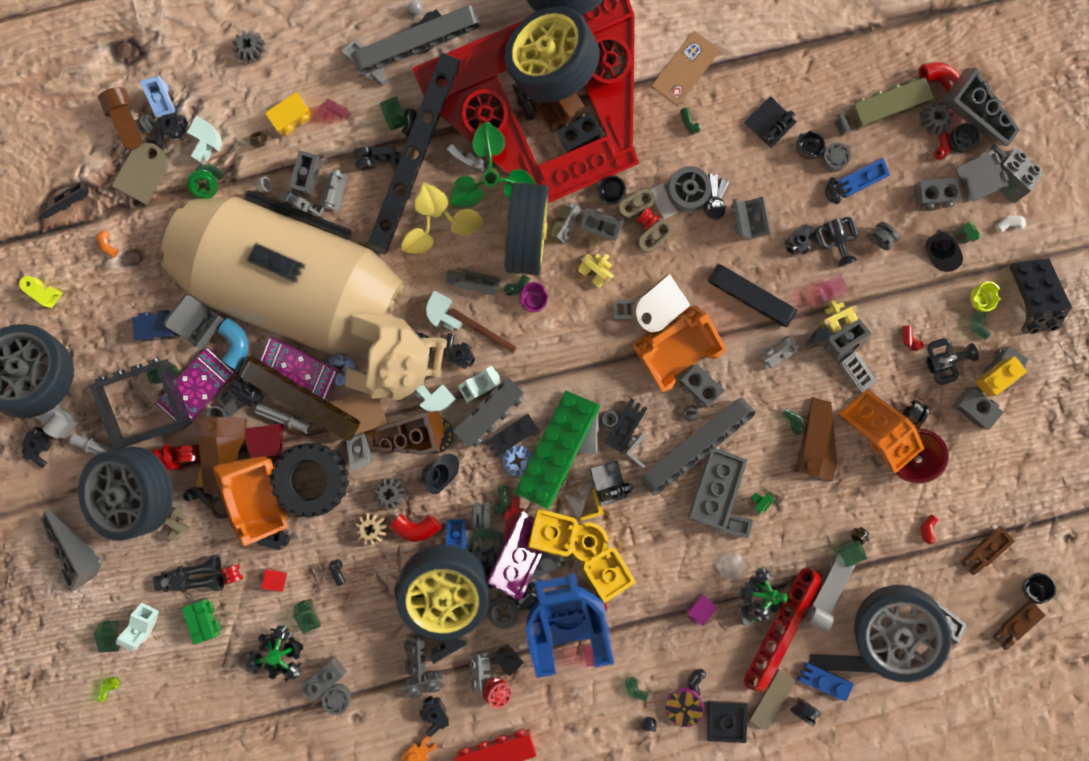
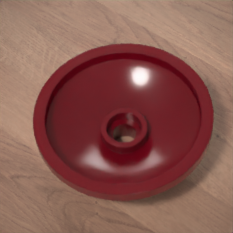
(933, 457)

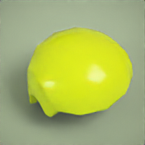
(985, 296)

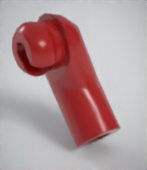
(944, 148)
(927, 529)

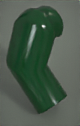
(687, 121)

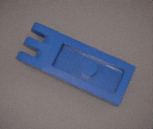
(863, 177)
(826, 681)

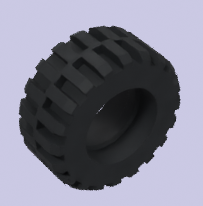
(284, 480)

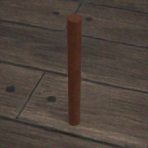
(482, 330)

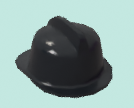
(944, 251)
(439, 473)

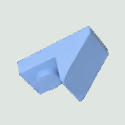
(157, 95)

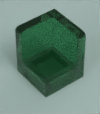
(851, 552)

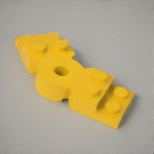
(600, 564)

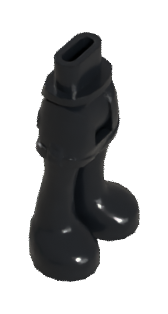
(179, 579)

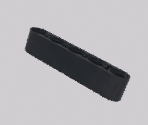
(752, 295)

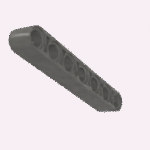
(415, 40)
(697, 446)

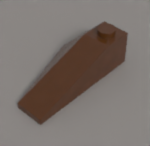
(412, 435)
(818, 447)

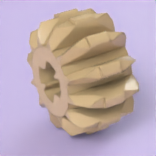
(366, 522)

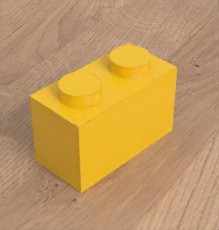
(289, 114)
(1001, 376)

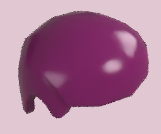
(533, 297)

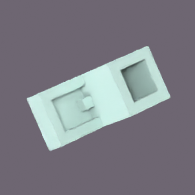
(207, 137)
(436, 311)
(479, 384)
(439, 400)
(139, 627)

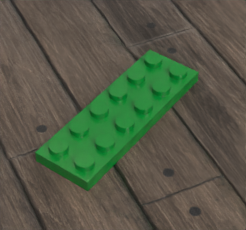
(557, 449)

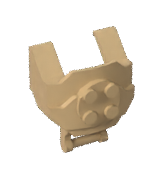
(395, 359)

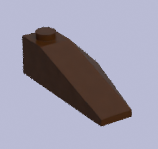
(218, 444)

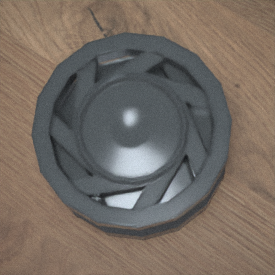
(835, 157)
(884, 236)
(484, 515)
(336, 699)

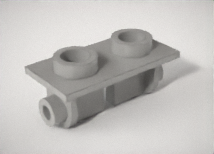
(334, 190)
(571, 215)
(785, 346)
(478, 665)

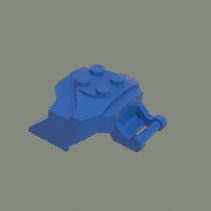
(566, 617)

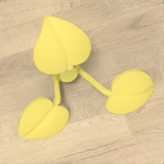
(434, 203)

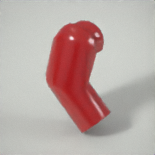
(910, 341)

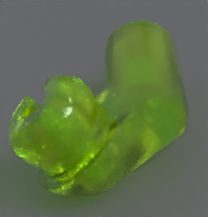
(106, 686)

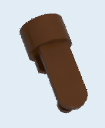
(118, 105)

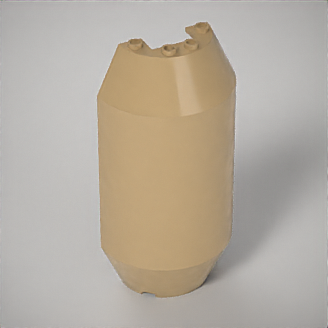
(208, 258)

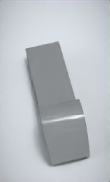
(57, 422)
(832, 585)

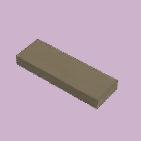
(772, 699)

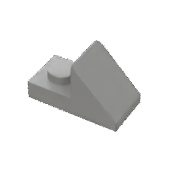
(359, 452)

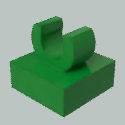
(971, 232)
(763, 503)

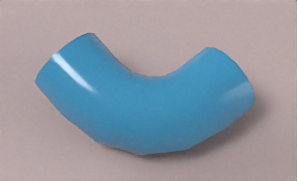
(237, 343)

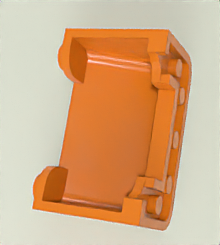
(678, 346)
(250, 499)

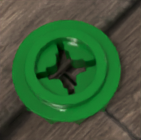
(193, 184)

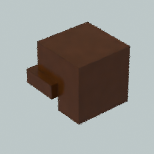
(560, 112)

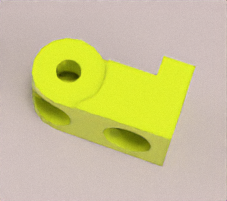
(35, 289)

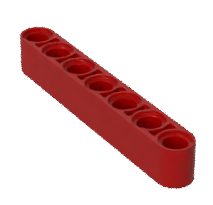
(774, 634)

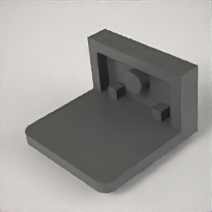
(1021, 175)
(983, 176)
(751, 218)
(193, 321)

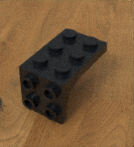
(1042, 294)

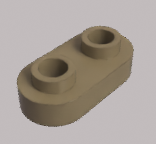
(636, 203)
(655, 237)

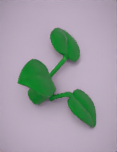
(486, 142)

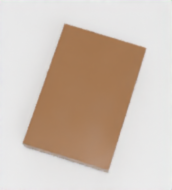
(365, 409)

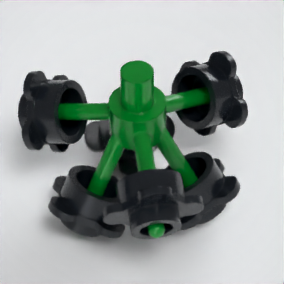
(772, 598)
(274, 657)

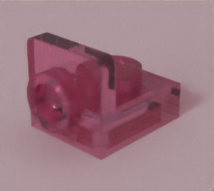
(335, 109)

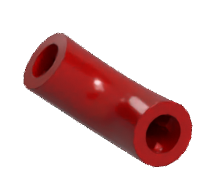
(939, 72)
(415, 531)

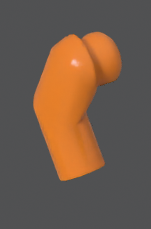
(102, 241)

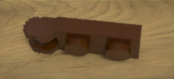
(988, 550)
(1019, 624)

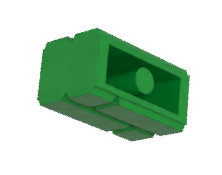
(201, 621)

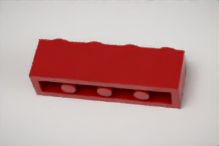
(504, 748)

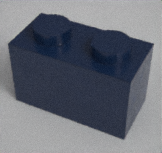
(152, 327)

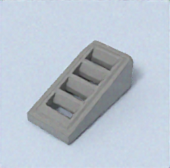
(617, 309)
(843, 364)

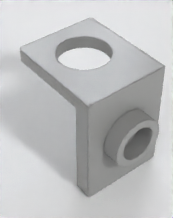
(633, 443)

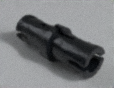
(525, 103)

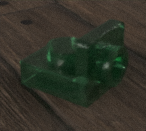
(393, 113)
(306, 616)
(106, 636)

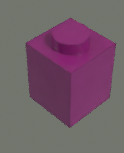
(700, 609)

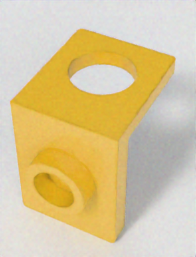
(599, 512)

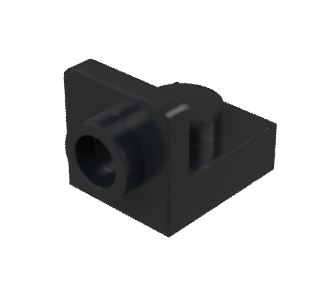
(383, 154)
(274, 543)
(508, 659)

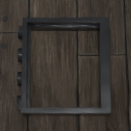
(172, 392)

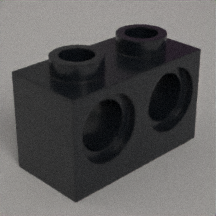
(581, 137)

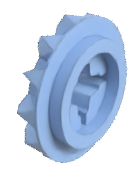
(340, 360)
(508, 457)

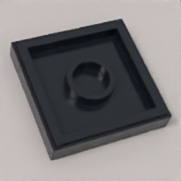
(727, 721)

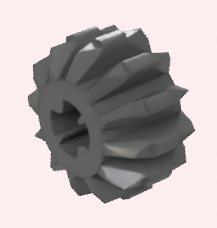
(245, 40)
(941, 113)
(386, 486)

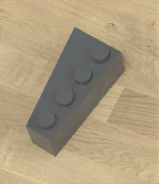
(978, 106)
(489, 412)

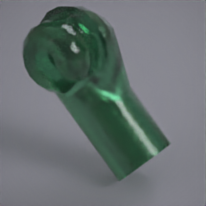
(216, 172)
(515, 289)
(977, 325)
(796, 421)
(503, 500)
(633, 689)

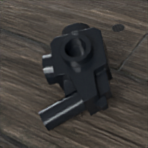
(170, 124)
(799, 240)
(458, 355)
(246, 392)
(35, 443)
(435, 712)

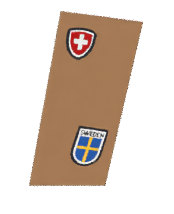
(686, 68)

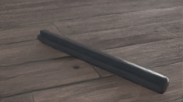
(298, 214)

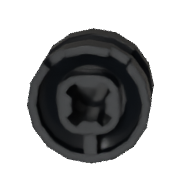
(963, 138)
(916, 413)
(805, 711)

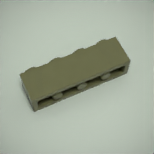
(891, 103)

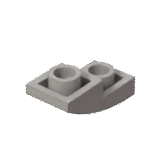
(470, 161)
(589, 443)

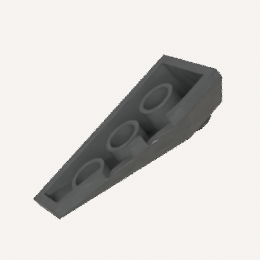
(77, 558)

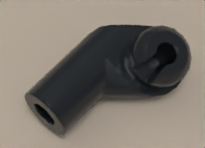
(410, 114)
(831, 193)

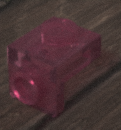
(832, 288)

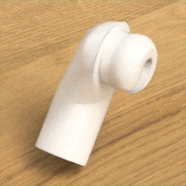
(1017, 221)

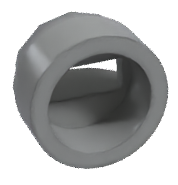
(415, 8)
(267, 185)

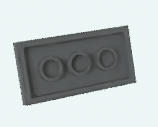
(717, 489)

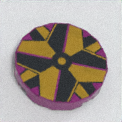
(684, 707)

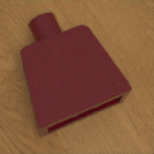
(265, 441)

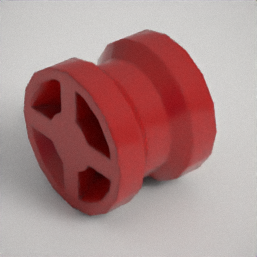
(647, 219)
(231, 574)

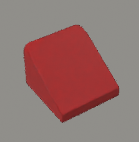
(274, 580)

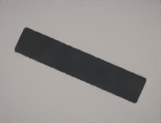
(840, 663)

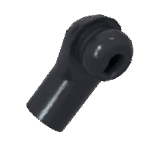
(197, 494)
(337, 575)
(695, 679)

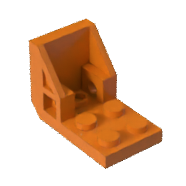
(885, 428)

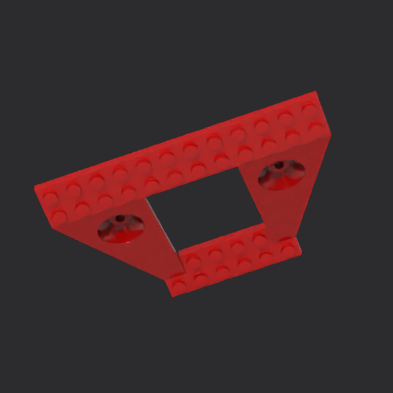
(611, 98)

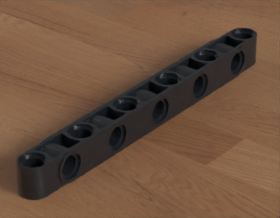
(418, 140)

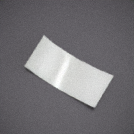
(663, 202)

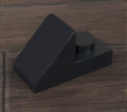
(450, 646)

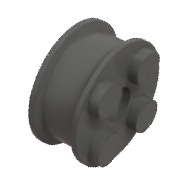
(683, 198)

